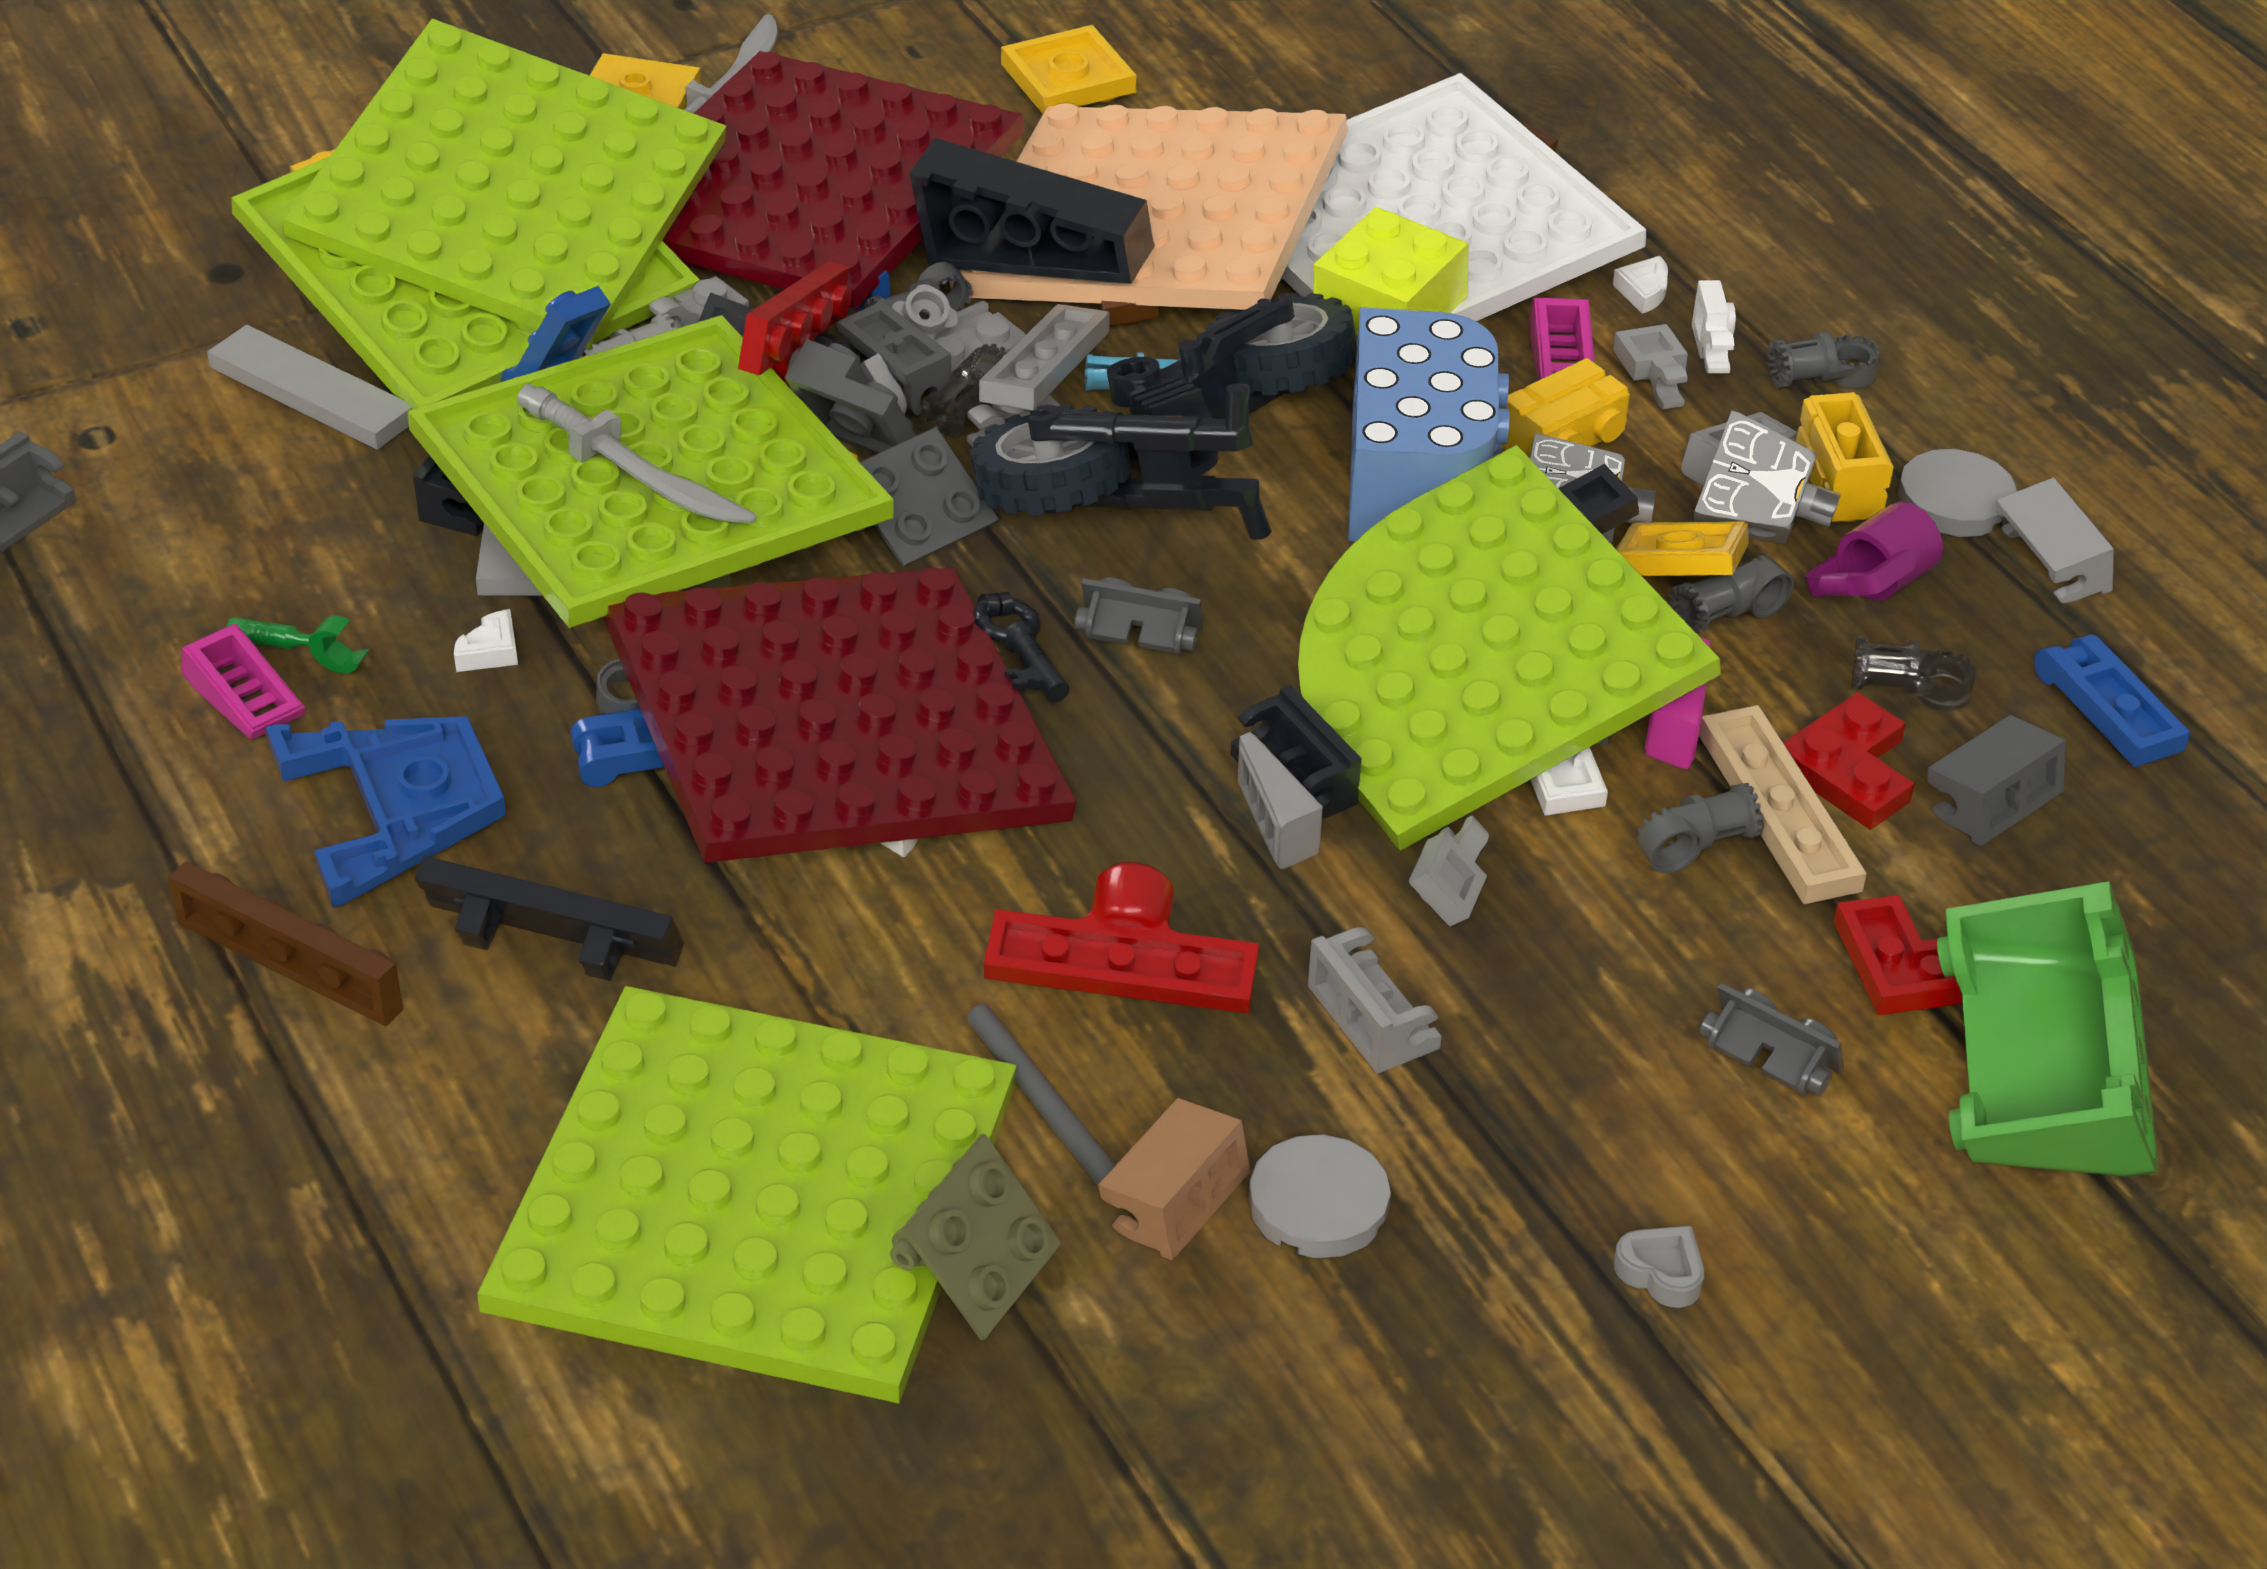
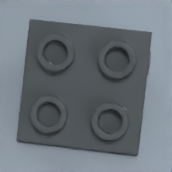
(931, 497)

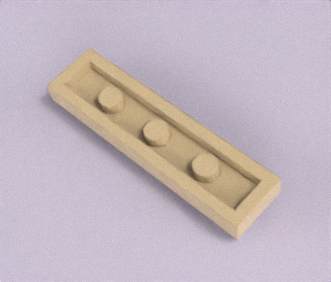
(1793, 817)

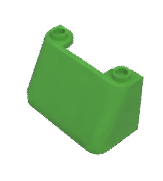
(2051, 1034)

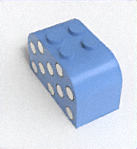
(1420, 408)

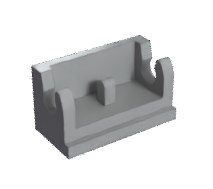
(2060, 538)
(1368, 1002)

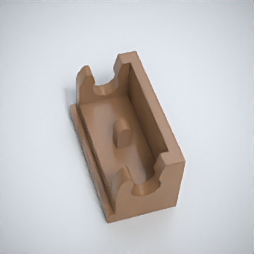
(1177, 1176)

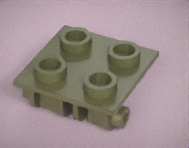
(978, 1237)

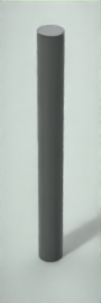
(1041, 1093)

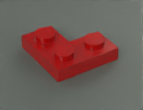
(1843, 764)
(1891, 958)

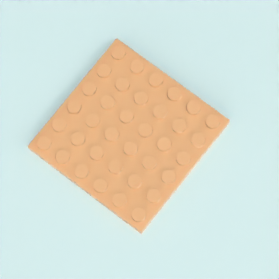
(1218, 189)

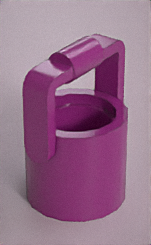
(1880, 555)

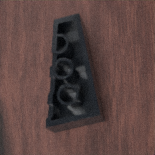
(1025, 219)

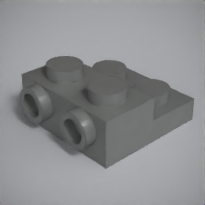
(845, 399)

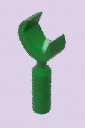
(322, 642)

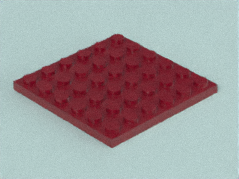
(820, 171)
(834, 713)

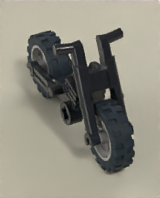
(1175, 421)

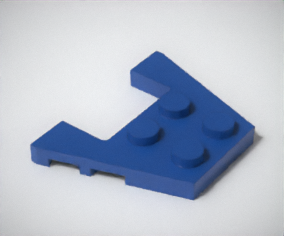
(420, 785)

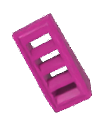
(1559, 316)
(232, 647)
(1676, 728)

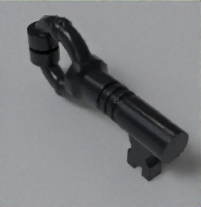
(1021, 639)

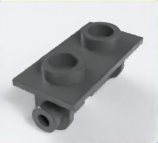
(1167, 616)
(1797, 1048)

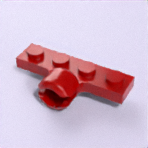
(792, 317)
(1123, 948)

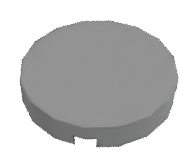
(1956, 490)
(1319, 1195)

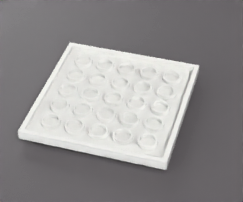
(1475, 175)

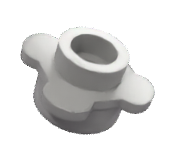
(930, 301)

